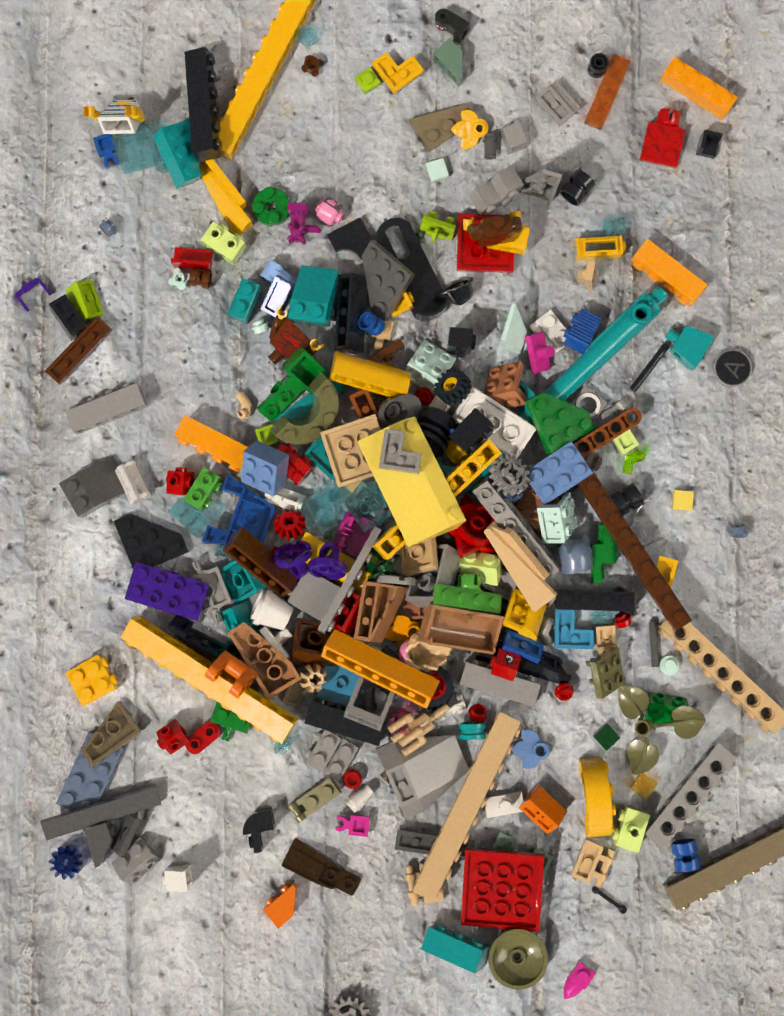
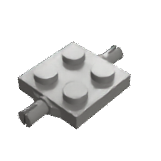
(217, 594)

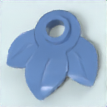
(528, 749)

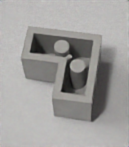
(497, 192)

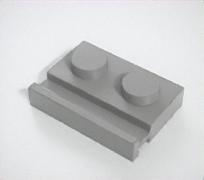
(557, 103)

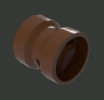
(200, 278)

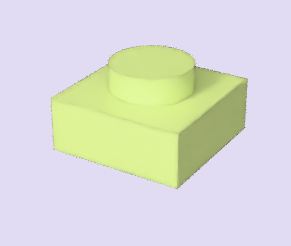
(625, 442)

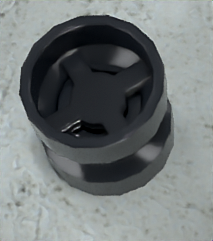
(596, 69)

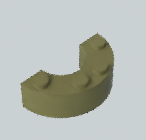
(319, 418)

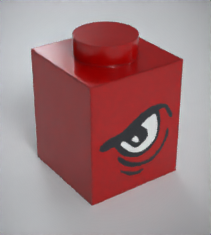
(505, 664)

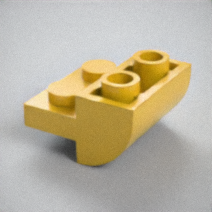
(521, 617)

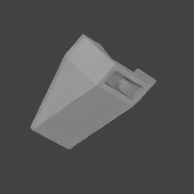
(423, 773)

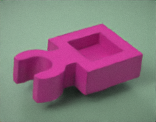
(357, 825)

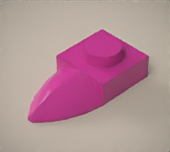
(577, 980)

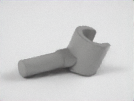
(621, 406)

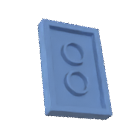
(558, 473)

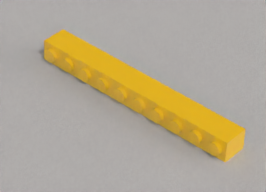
(261, 73)
(192, 667)

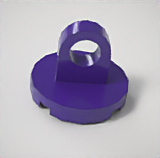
(294, 557)
(328, 565)

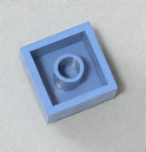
(264, 468)

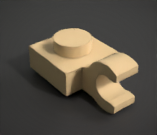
(384, 336)

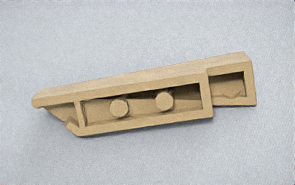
(521, 565)

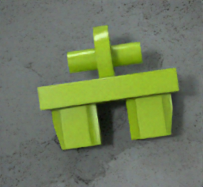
(438, 228)

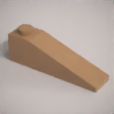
(273, 668)

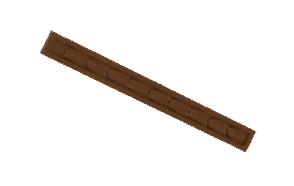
(634, 552)

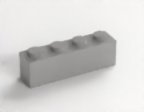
(106, 408)
(518, 690)

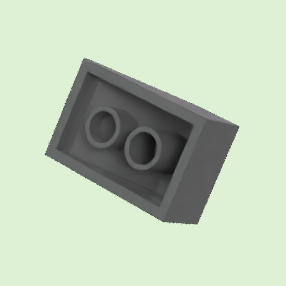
(93, 487)

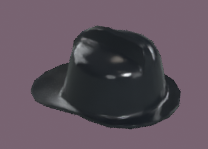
(459, 291)

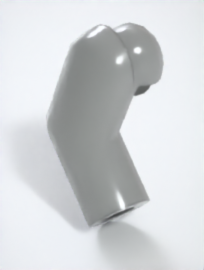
(544, 630)

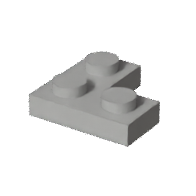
(394, 458)

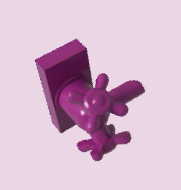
(298, 214)

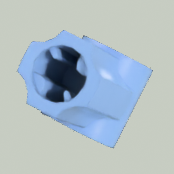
(273, 269)

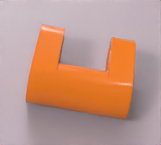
(242, 672)

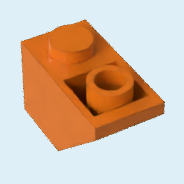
(282, 906)

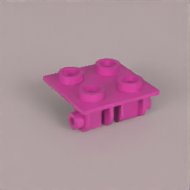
(350, 536)

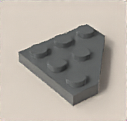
(385, 279)

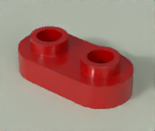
(203, 738)

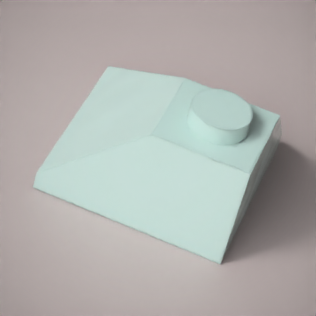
(514, 332)

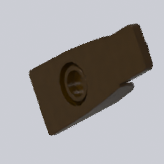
(319, 868)

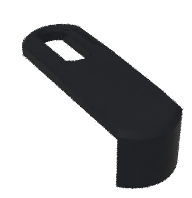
(425, 283)

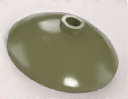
(522, 971)

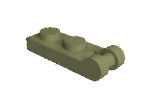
(315, 799)

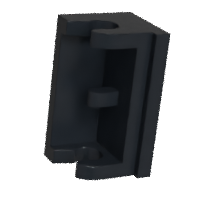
(67, 316)

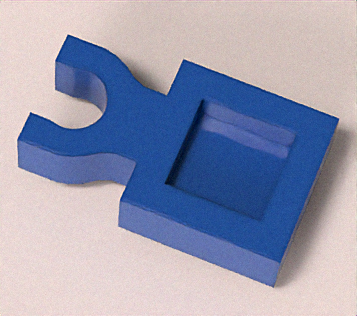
(106, 148)

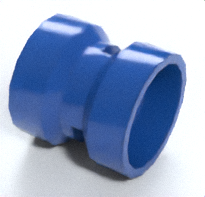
(371, 323)

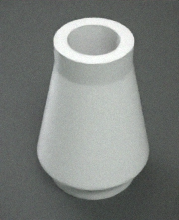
(359, 798)

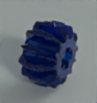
(59, 860)

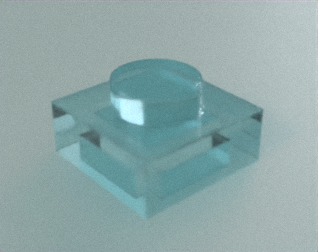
(600, 617)

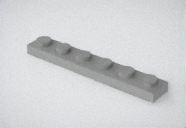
(347, 588)

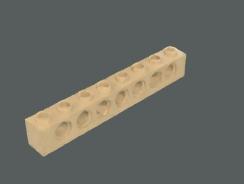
(775, 716)

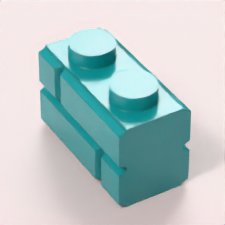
(244, 301)

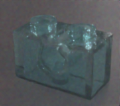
(189, 517)

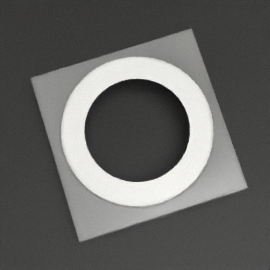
(586, 392)

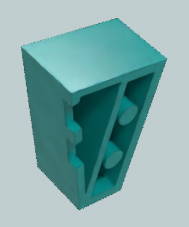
(176, 151)

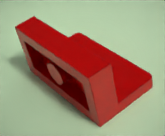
(189, 258)

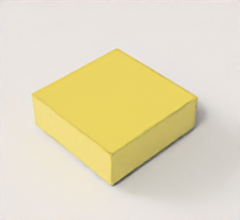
(682, 500)

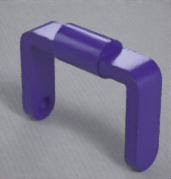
(27, 287)

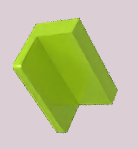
(85, 299)

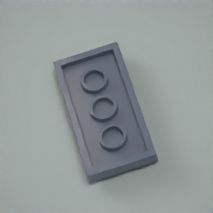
(87, 784)

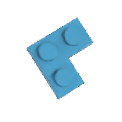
(567, 636)

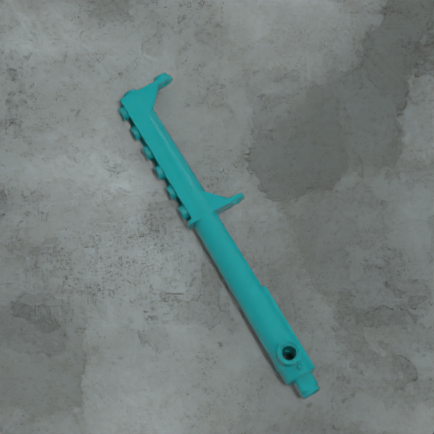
(597, 355)

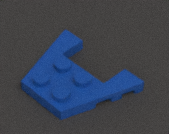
(250, 513)

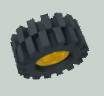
(459, 391)

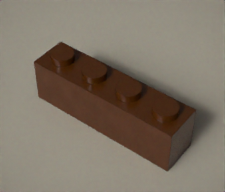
(259, 562)

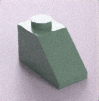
(449, 59)

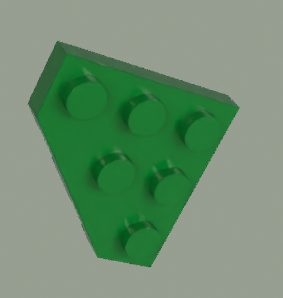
(557, 421)

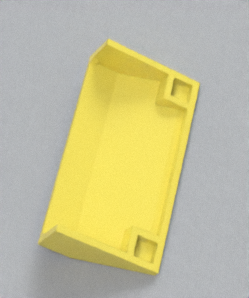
(421, 502)

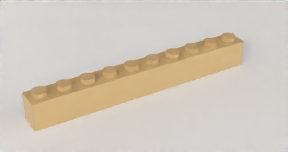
(465, 807)

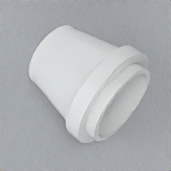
(270, 611)

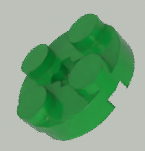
(269, 196)

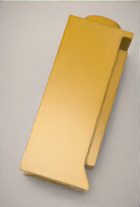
(583, 255)

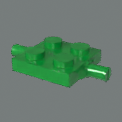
(229, 721)

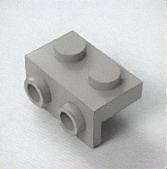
(135, 862)

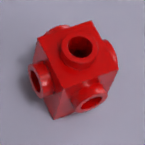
(179, 481)
(172, 737)

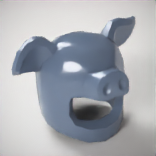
(575, 555)

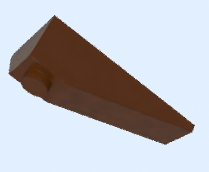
(309, 644)

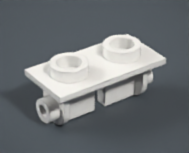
(287, 499)
(455, 705)

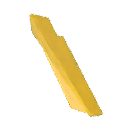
(226, 197)

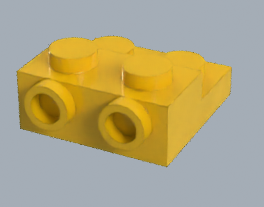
(92, 679)

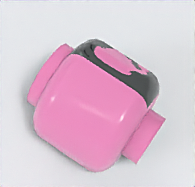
(329, 211)

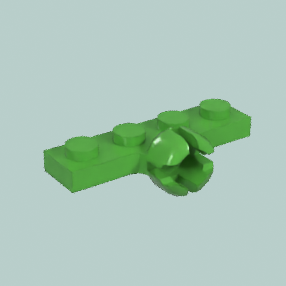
(467, 595)

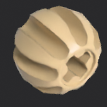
(317, 681)

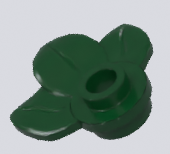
(385, 567)

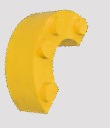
(597, 797)

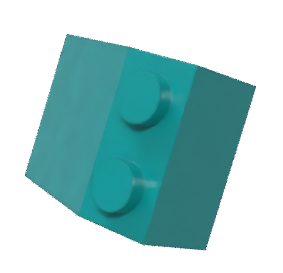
(313, 296)

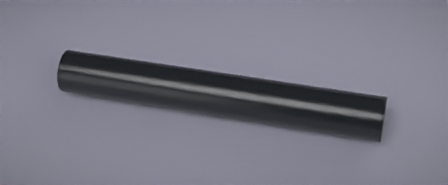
(649, 367)

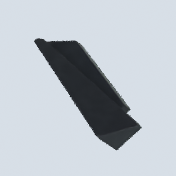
(548, 667)

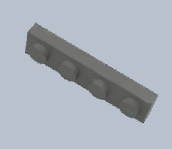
(422, 842)

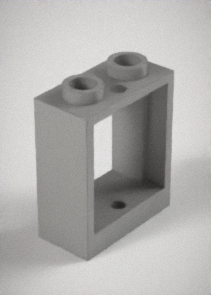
(365, 717)

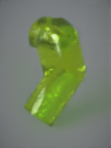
(631, 459)

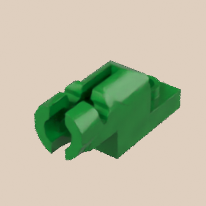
(603, 553)

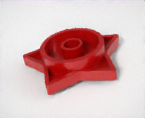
(471, 535)

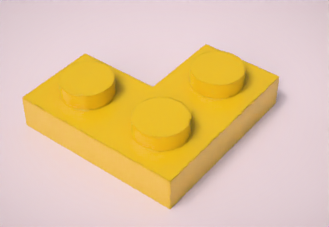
(397, 76)

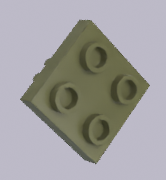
(606, 672)

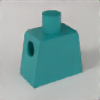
(689, 345)

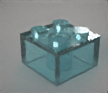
(368, 505)

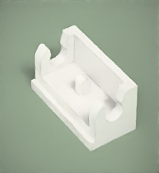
(132, 482)

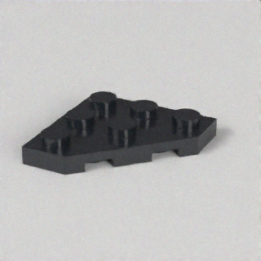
(149, 542)

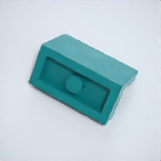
(237, 615)

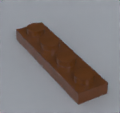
(78, 350)

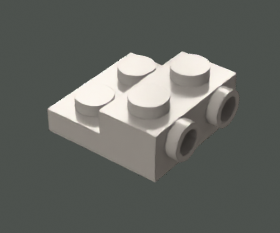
(331, 754)

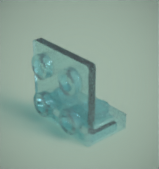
(135, 150)

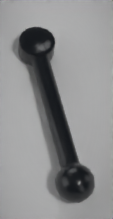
(622, 909)

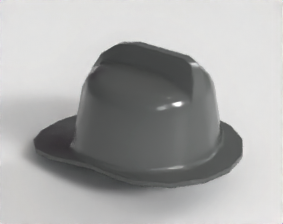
(398, 409)

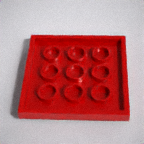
(502, 889)

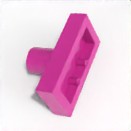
(539, 352)

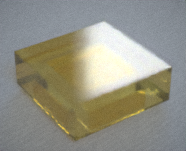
(643, 785)

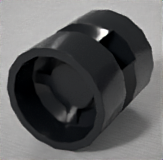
(579, 185)
(627, 499)

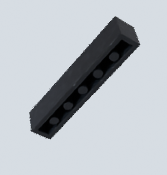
(202, 104)

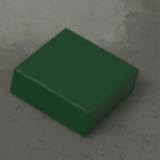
(373, 562)
(606, 736)

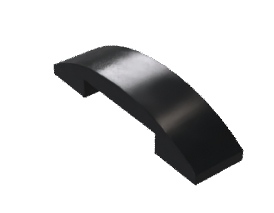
(198, 641)

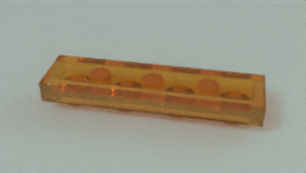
(607, 92)

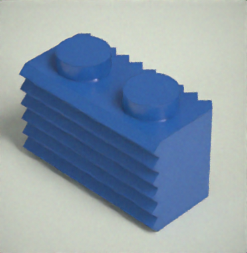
(582, 331)

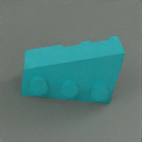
(456, 948)

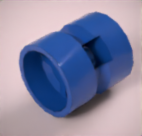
(682, 848)

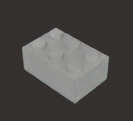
(423, 592)

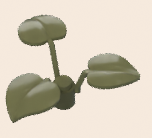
(641, 754)

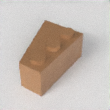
(377, 610)

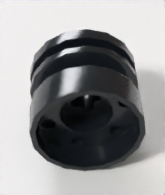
(436, 428)

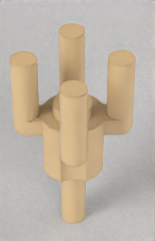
(416, 729)

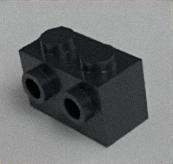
(460, 341)
(472, 432)

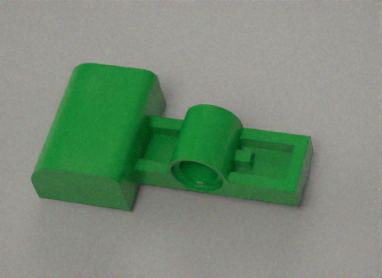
(302, 371)

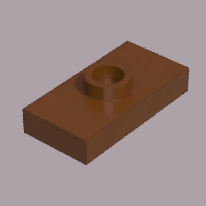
(388, 352)

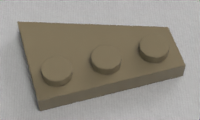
(436, 127)
(111, 735)

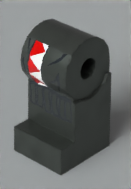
(452, 23)

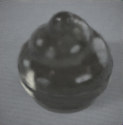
(594, 461)

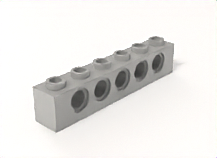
(507, 515)
(726, 762)

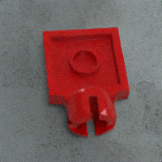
(663, 139)

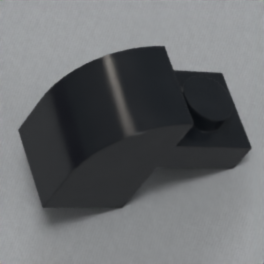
(258, 822)

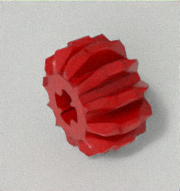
(289, 524)

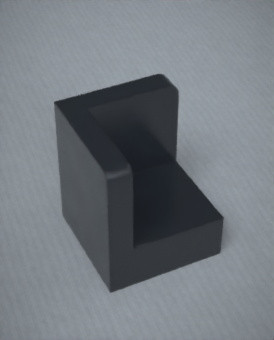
(708, 144)

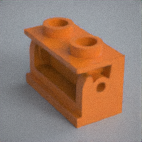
(543, 809)

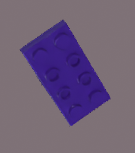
(167, 591)

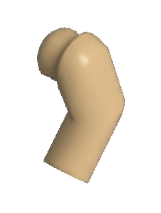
(246, 406)

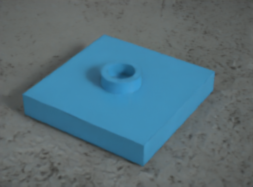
(339, 685)

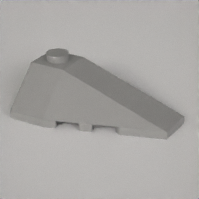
(542, 184)

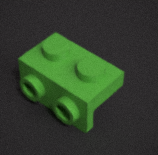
(203, 489)

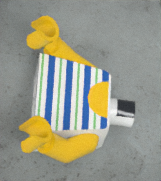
(118, 117)

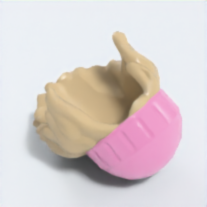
(422, 655)

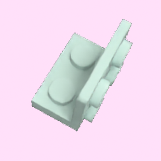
(428, 365)
(557, 520)

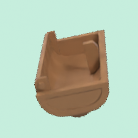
(461, 629)

